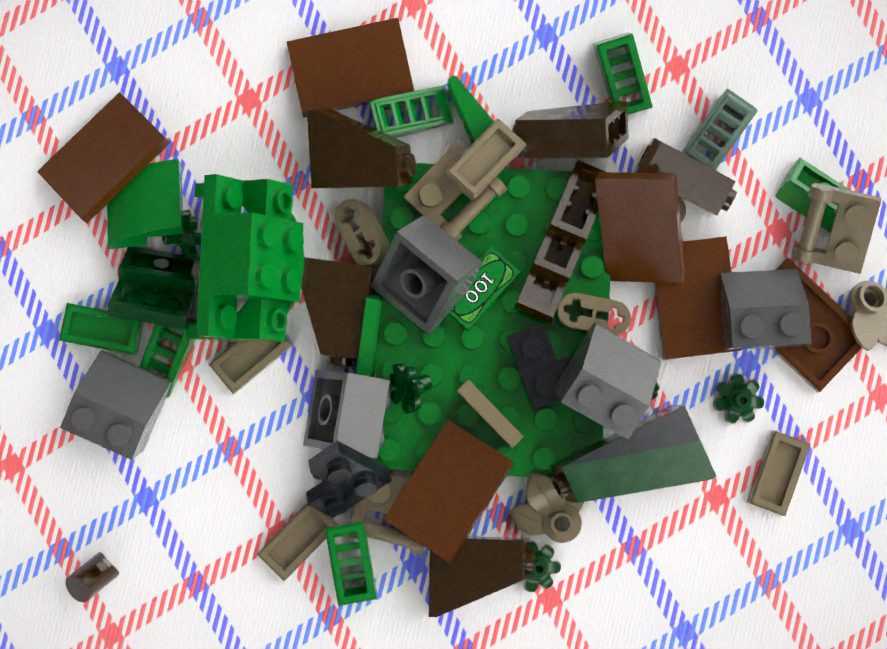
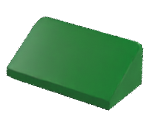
(796, 189)

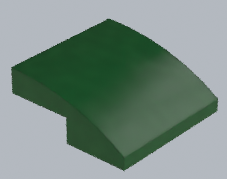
(155, 287)

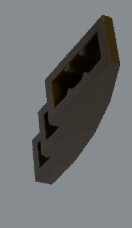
(561, 244)

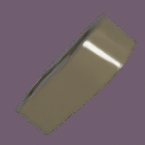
(357, 235)
(595, 305)

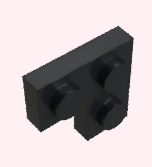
(537, 364)
(346, 477)

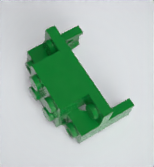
(247, 258)

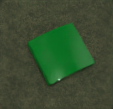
(147, 206)

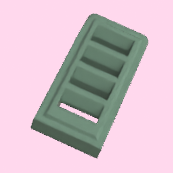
(737, 105)

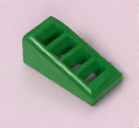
(624, 40)
(394, 102)
(471, 113)
(178, 357)
(356, 594)

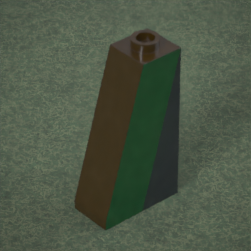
(656, 456)

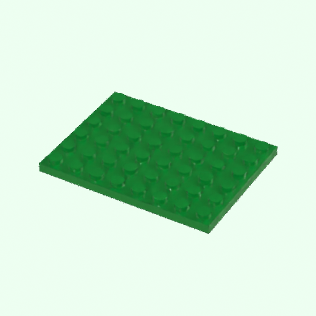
(454, 355)

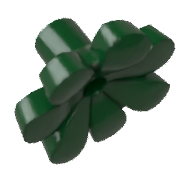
(187, 240)
(408, 387)
(731, 399)
(547, 567)

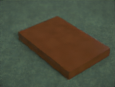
(350, 66)
(103, 157)
(640, 226)
(692, 310)
(831, 337)
(449, 491)

